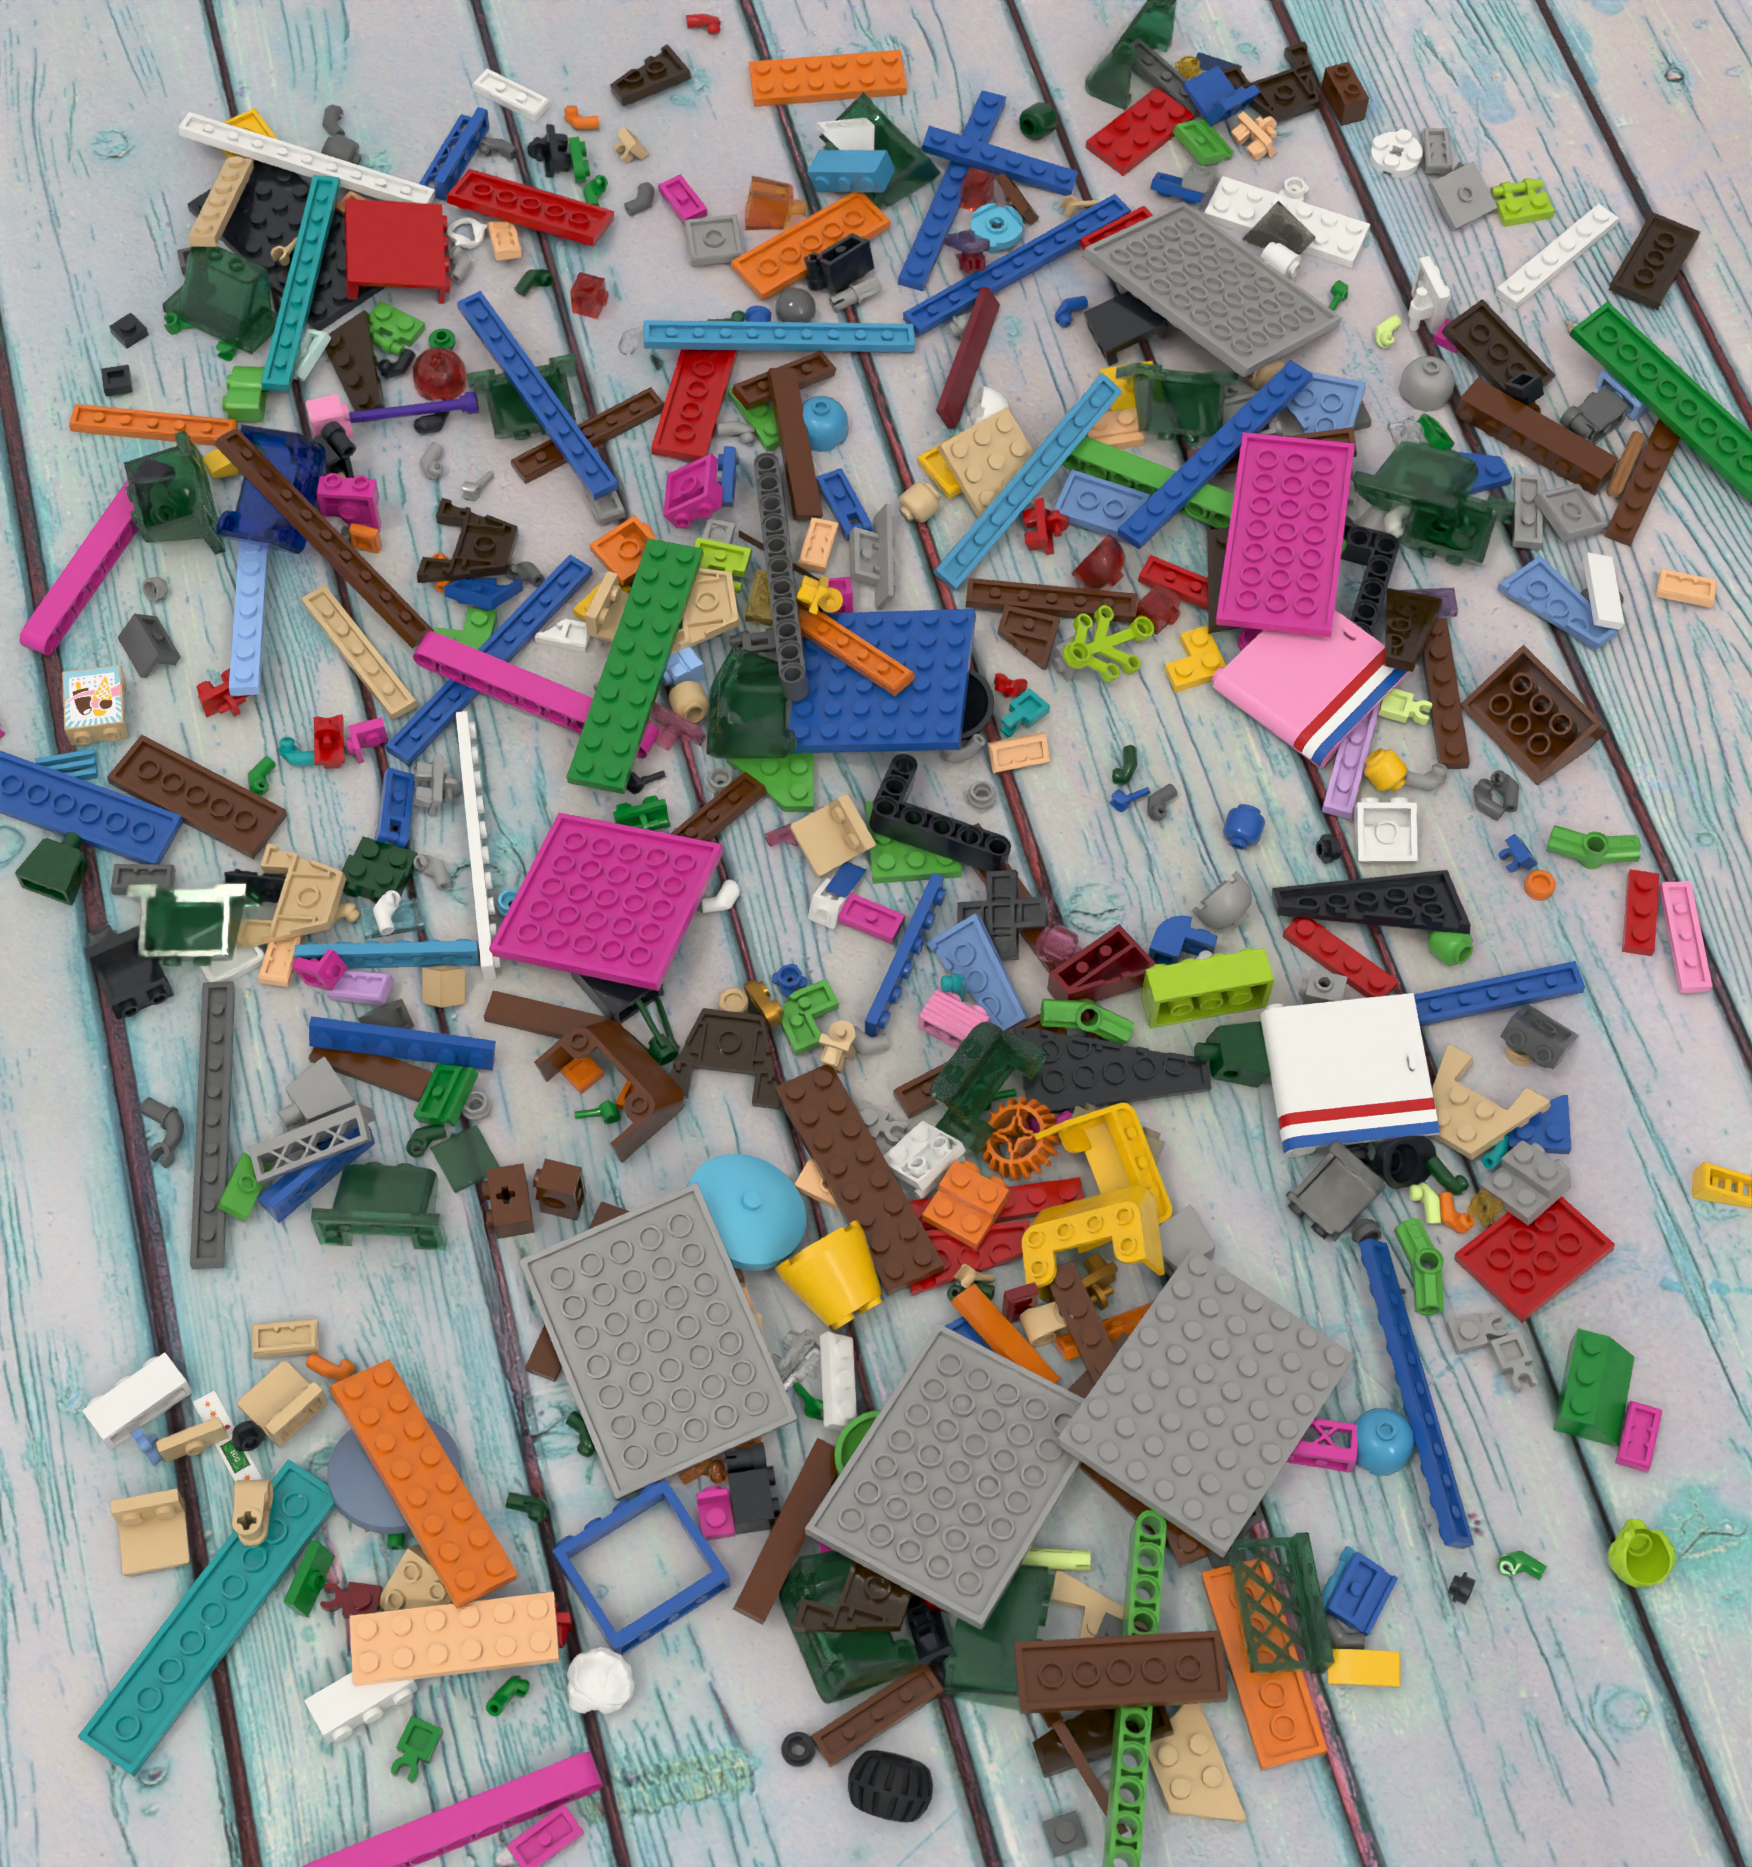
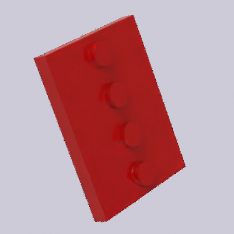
(1535, 1261)

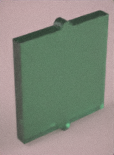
(464, 1158)

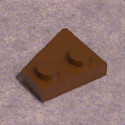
(1029, 633)

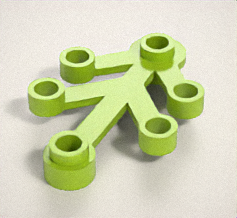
(1079, 654)

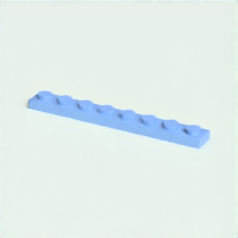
(249, 620)

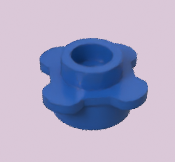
(786, 972)

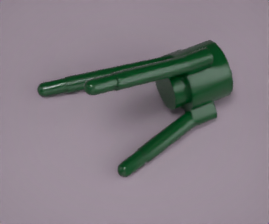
(662, 1048)

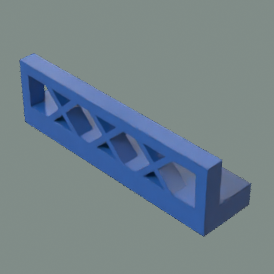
(458, 159)
(301, 1184)

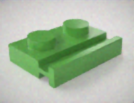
(1203, 142)

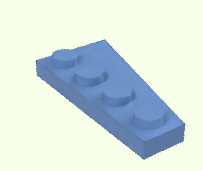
(1555, 600)
(971, 952)

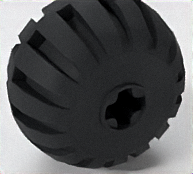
(890, 1786)

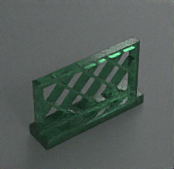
(1308, 1606)

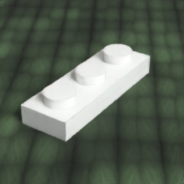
(837, 1380)

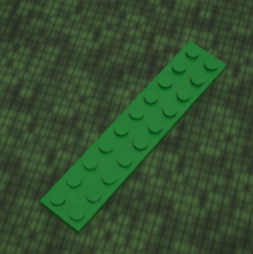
(1669, 394)
(635, 666)

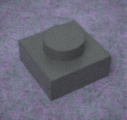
(1064, 1834)

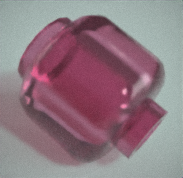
(1057, 944)

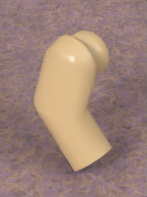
(348, 911)

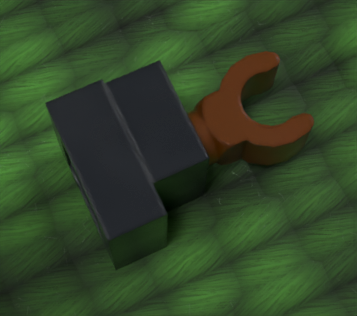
(1526, 388)

